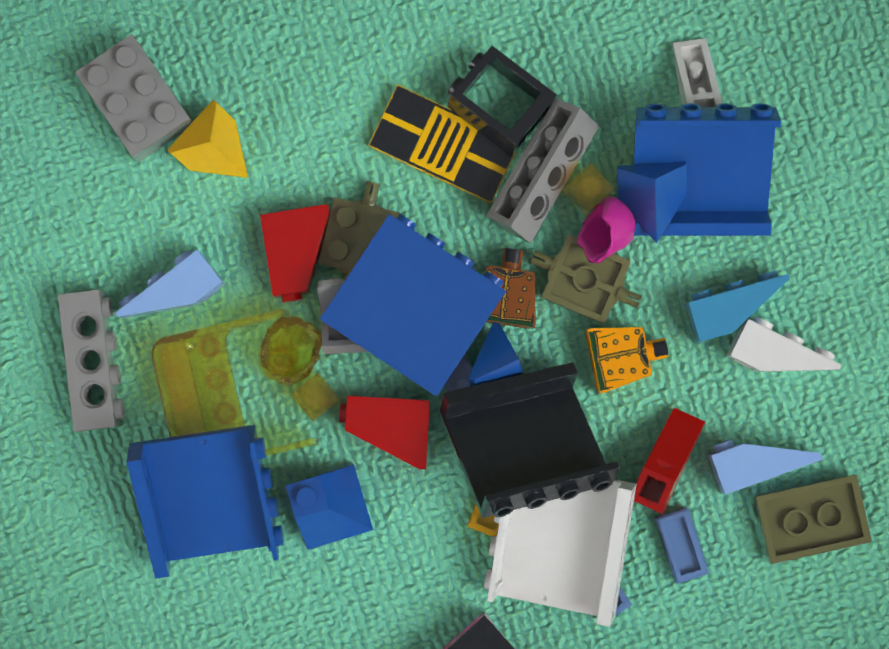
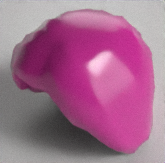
(606, 230)

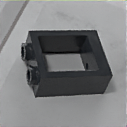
(504, 138)

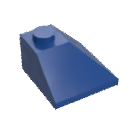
(329, 507)

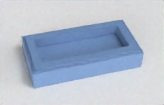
(681, 545)

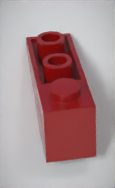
(667, 461)

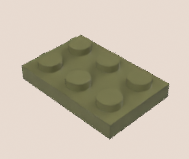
(812, 519)

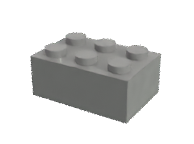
(134, 98)

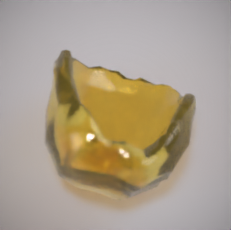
(289, 350)

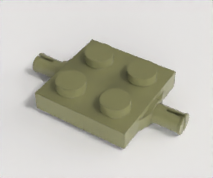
(352, 229)
(585, 286)

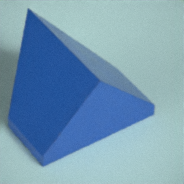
(653, 193)
(495, 359)

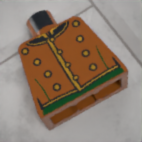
(518, 303)

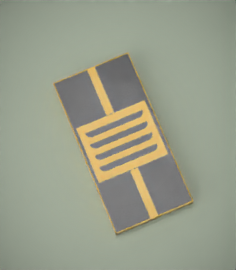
(440, 144)

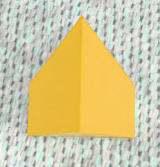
(211, 144)

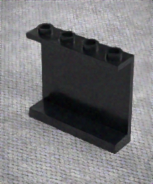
(525, 441)

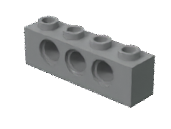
(543, 170)
(73, 311)

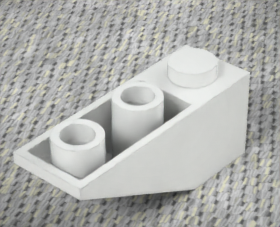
(768, 351)

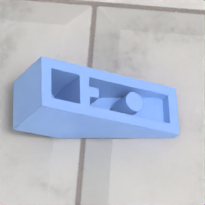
(748, 464)

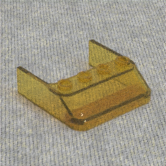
(200, 383)

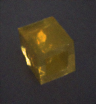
(588, 189)
(316, 397)

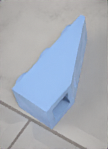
(183, 286)

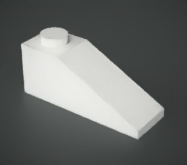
(696, 73)

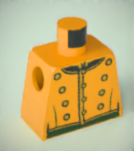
(621, 355)

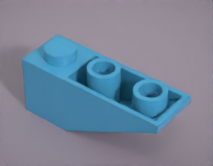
(725, 312)

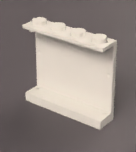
(565, 552)

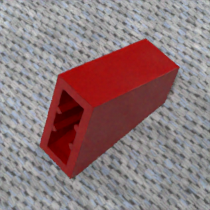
(293, 249)
(391, 425)

